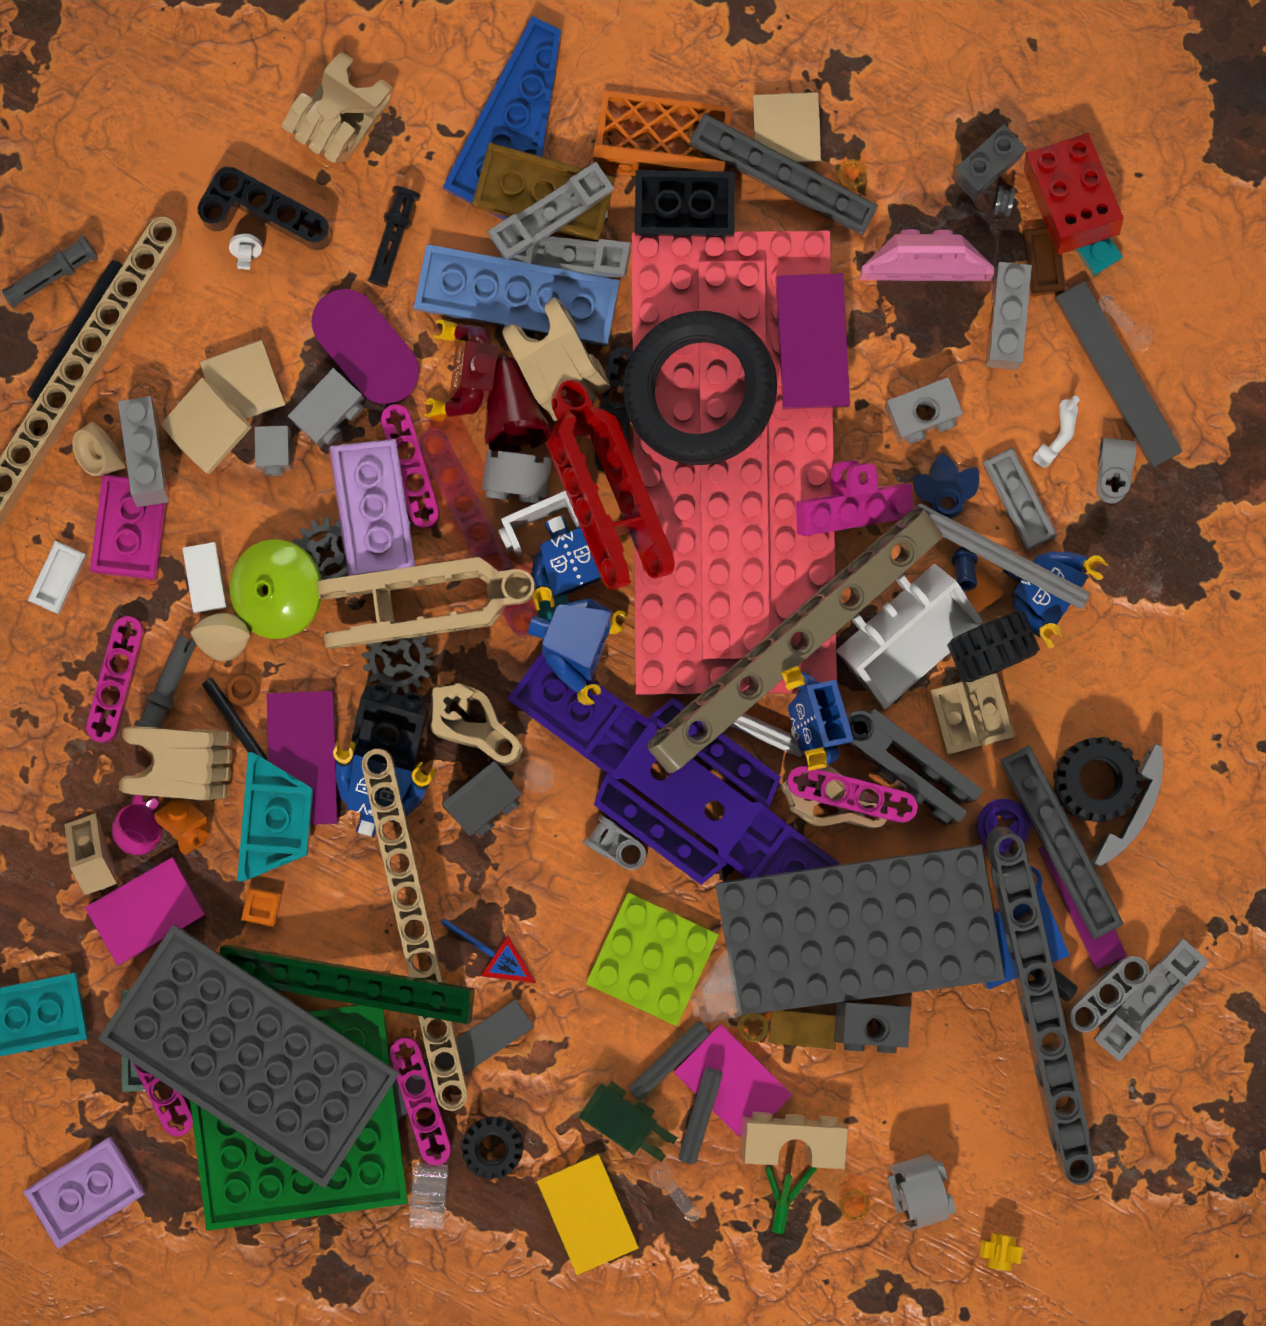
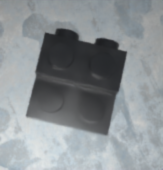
(391, 724)

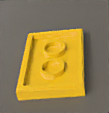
(587, 1214)

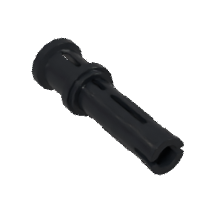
(393, 218)

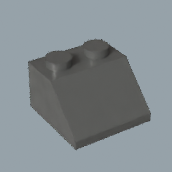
(483, 800)

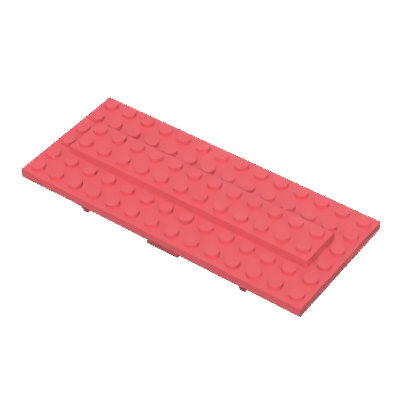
(734, 519)

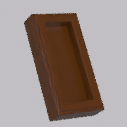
(1046, 264)

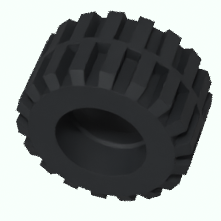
(993, 646)
(1124, 770)

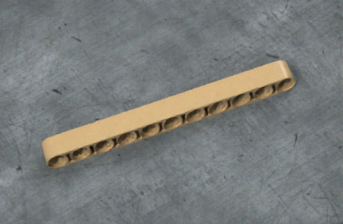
(91, 361)
(416, 911)

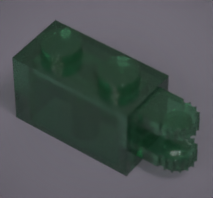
(623, 1120)

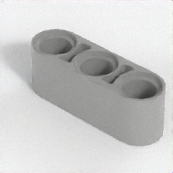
(1122, 987)

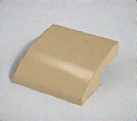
(788, 124)
(245, 379)
(206, 425)
(973, 713)

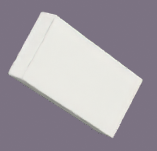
(57, 577)
(204, 577)

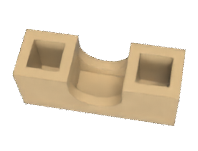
(766, 1135)

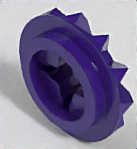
(1007, 810)

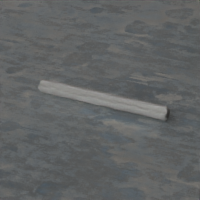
(1009, 560)

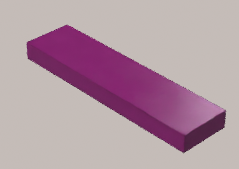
(1101, 950)

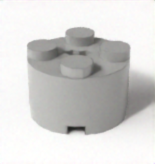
(516, 475)
(920, 1191)

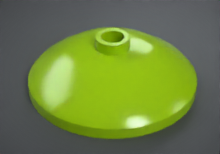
(291, 586)

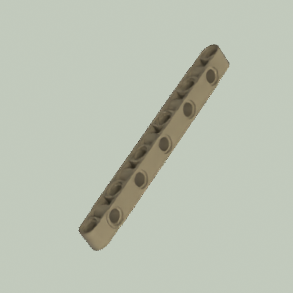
(815, 620)

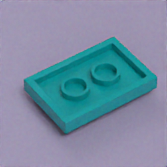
(41, 1014)

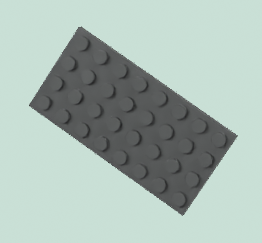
(861, 930)
(249, 1055)

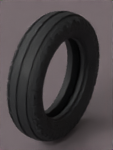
(659, 346)

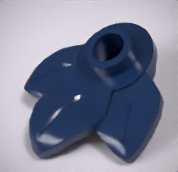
(947, 483)

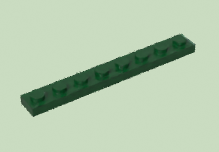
(356, 984)

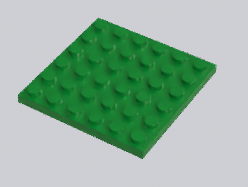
(252, 1186)

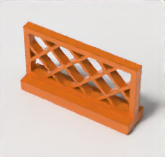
(627, 160)

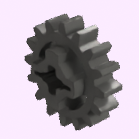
(332, 540)
(390, 673)

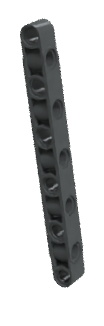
(1041, 1006)

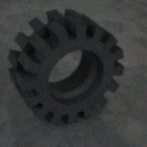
(477, 1162)

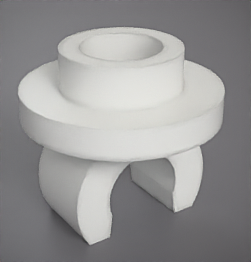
(245, 248)

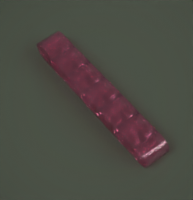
(475, 517)

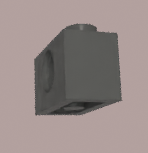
(892, 1024)

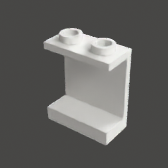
(530, 515)

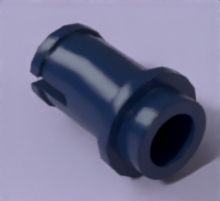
(964, 564)

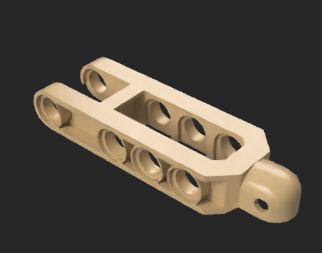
(503, 589)

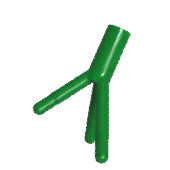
(785, 1199)

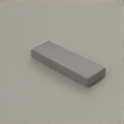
(1019, 499)

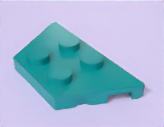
(273, 819)

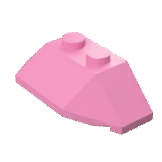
(927, 258)

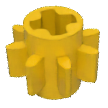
(1001, 1252)

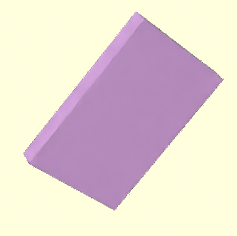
(84, 1192)

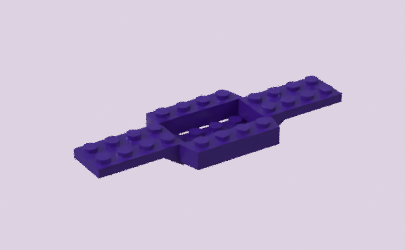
(616, 742)

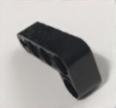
(268, 213)

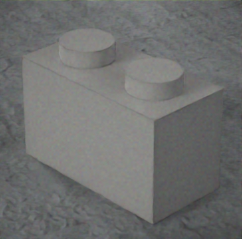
(327, 409)

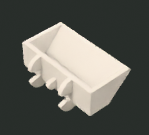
(908, 635)

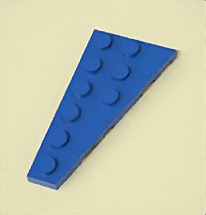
(515, 110)

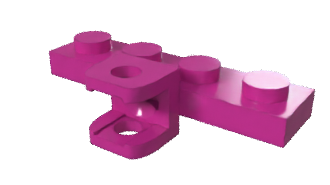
(855, 501)

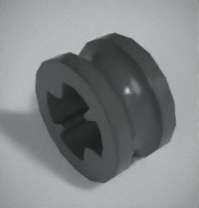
(1003, 201)

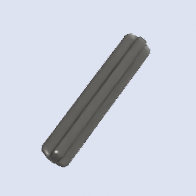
(669, 1060)
(700, 1115)

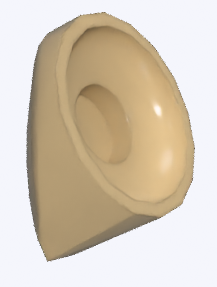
(96, 451)
(221, 636)

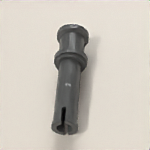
(63, 263)
(160, 700)

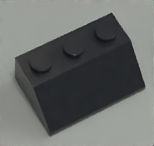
(684, 203)

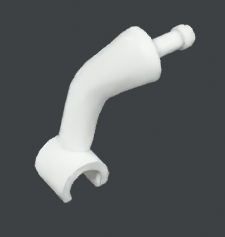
(1068, 413)

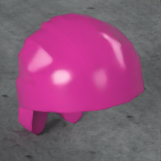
(136, 826)

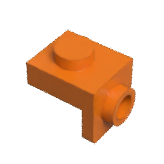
(184, 823)

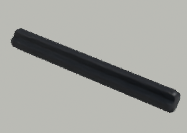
(74, 329)

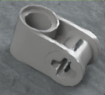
(1115, 463)
(614, 843)

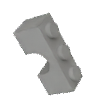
(1009, 316)
(142, 451)

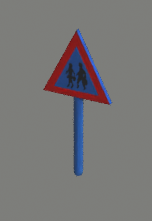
(505, 962)

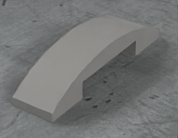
(551, 212)
(598, 258)
(1151, 771)
(1146, 1003)

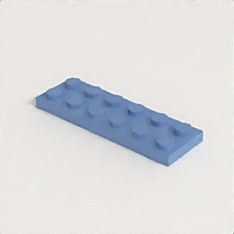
(513, 293)

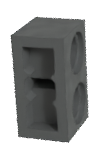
(988, 162)

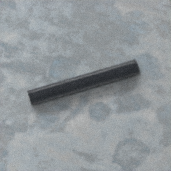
(232, 717)

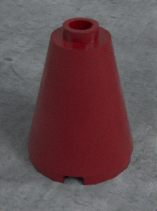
(513, 411)

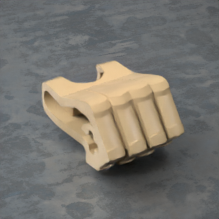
(337, 112)
(555, 358)
(481, 736)
(181, 764)
(835, 791)

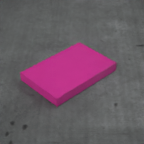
(126, 535)
(145, 910)
(744, 1083)

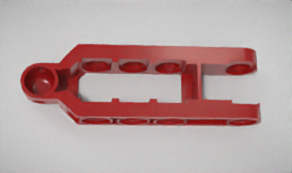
(601, 533)

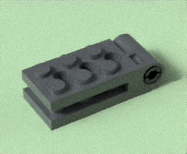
(876, 737)

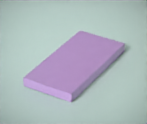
(371, 506)

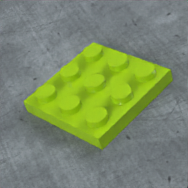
(652, 959)

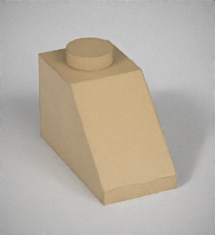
(89, 854)

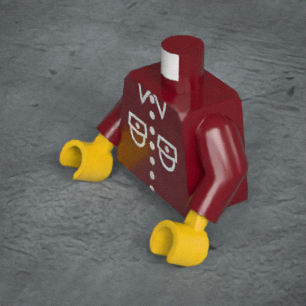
(471, 373)

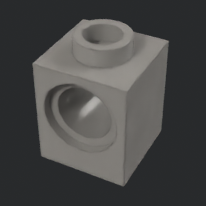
(273, 449)

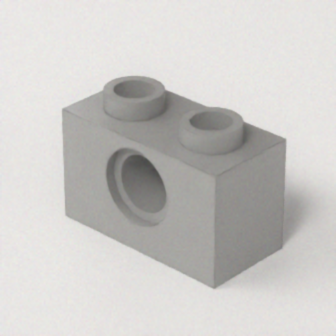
(938, 397)

